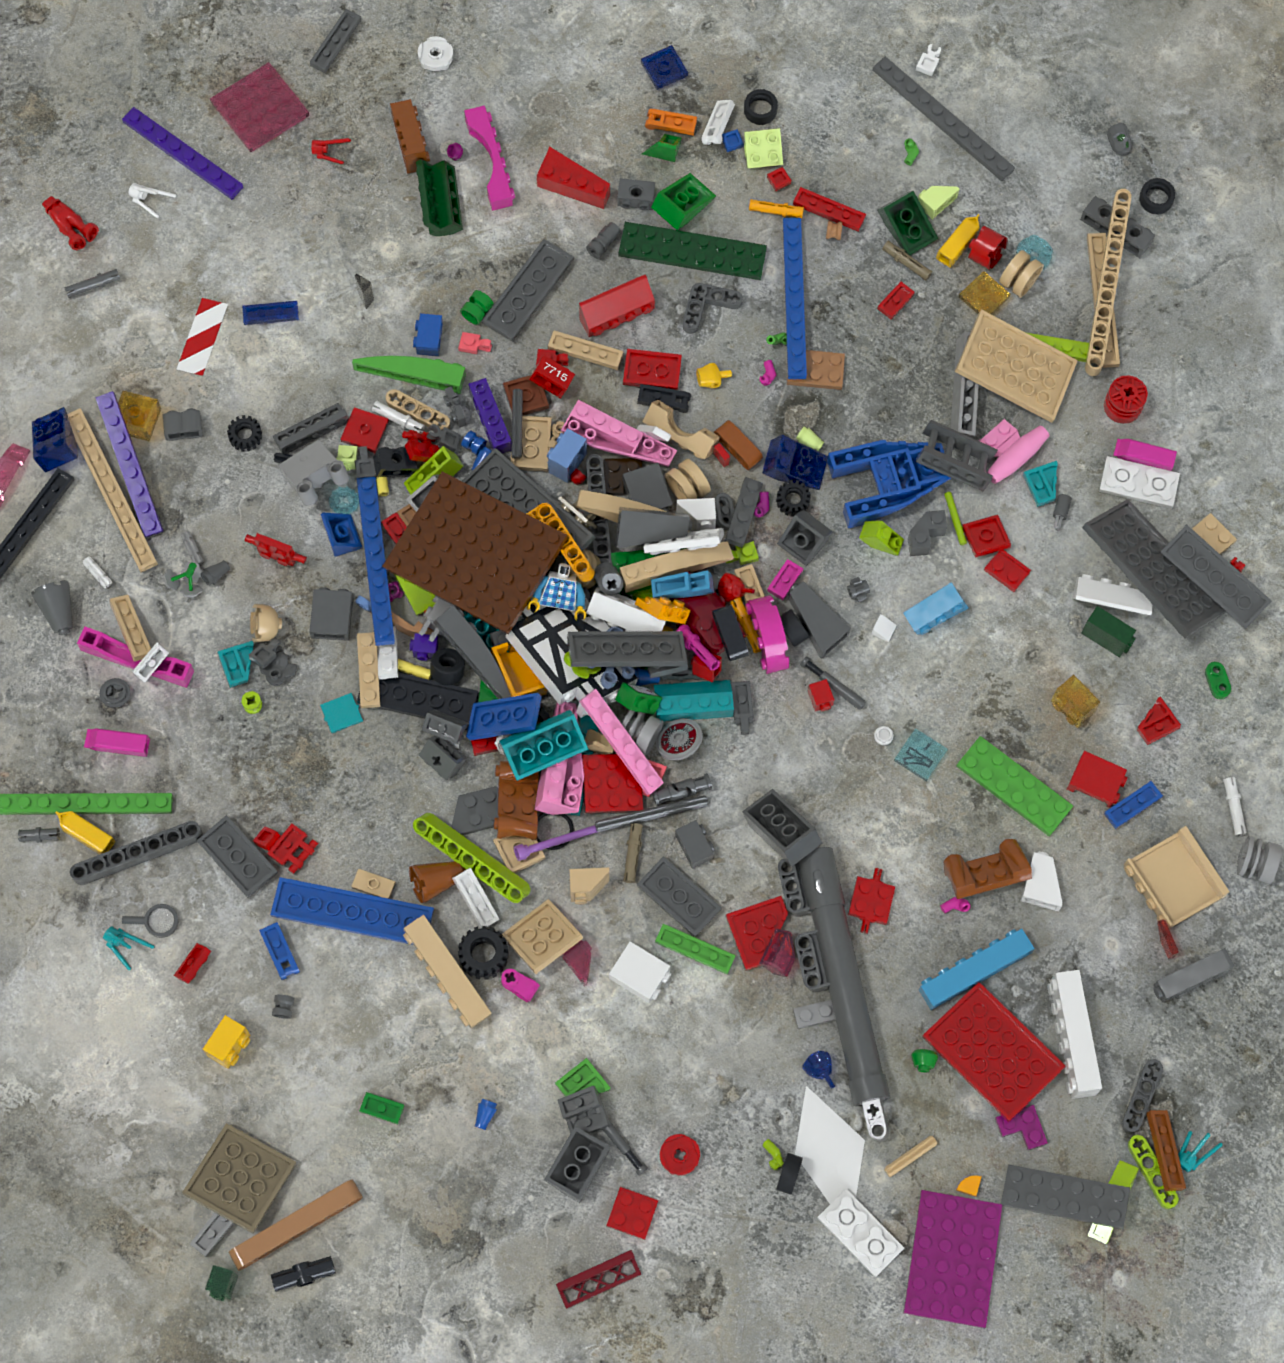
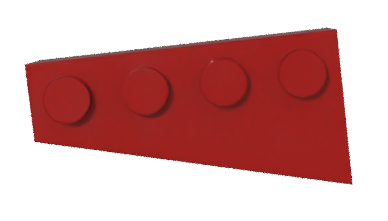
(572, 180)

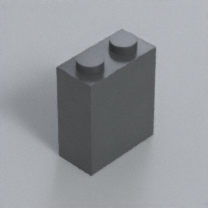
(648, 487)
(331, 614)

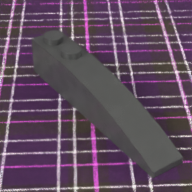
(472, 649)

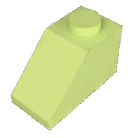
(937, 199)

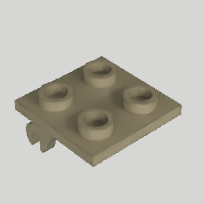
(571, 508)

